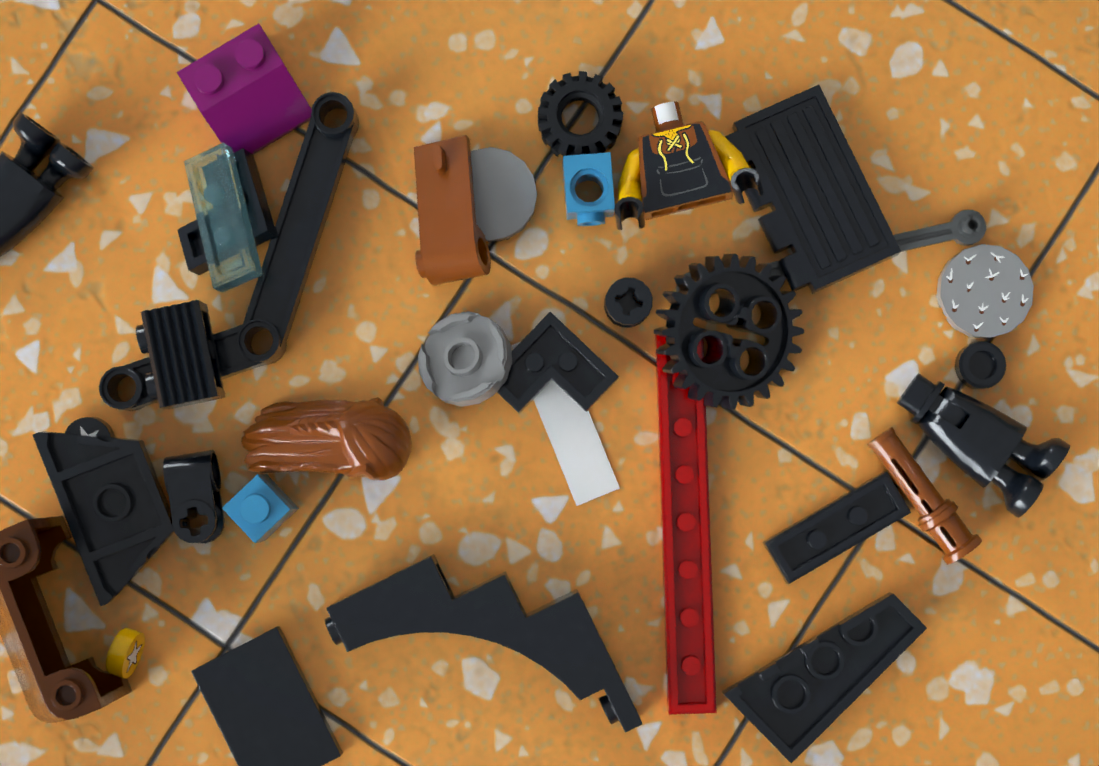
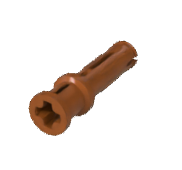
(936, 514)

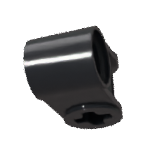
(194, 489)

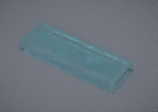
(223, 218)

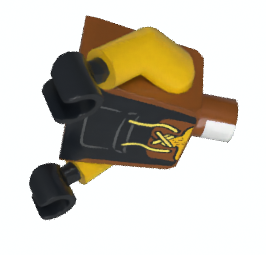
(680, 169)

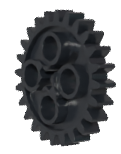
(739, 289)

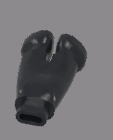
(28, 197)
(982, 441)

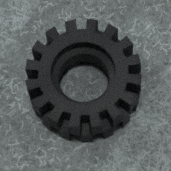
(579, 89)

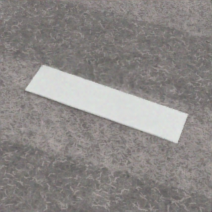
(575, 444)

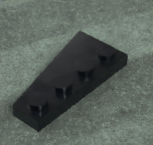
(821, 678)

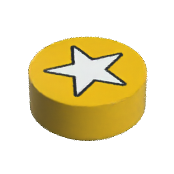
(125, 652)

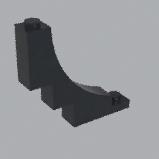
(554, 635)

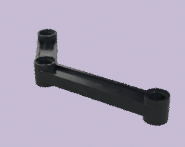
(286, 260)

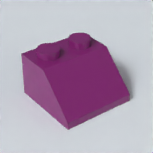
(246, 92)

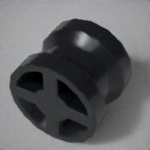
(626, 311)

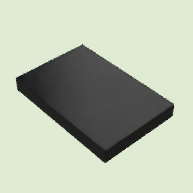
(266, 705)

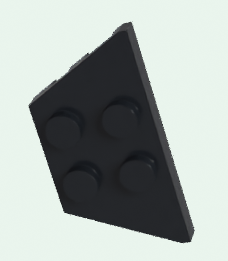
(109, 504)

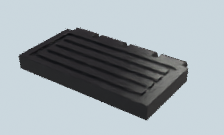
(814, 192)

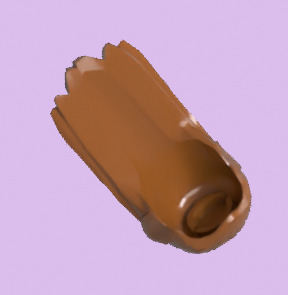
(329, 437)

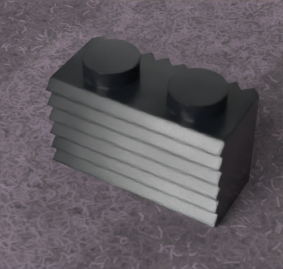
(180, 355)

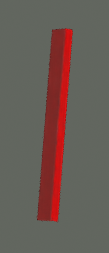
(685, 545)

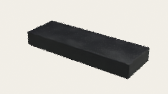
(836, 527)

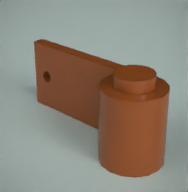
(449, 237)

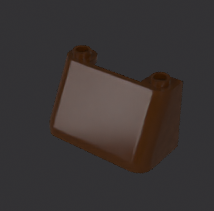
(48, 681)

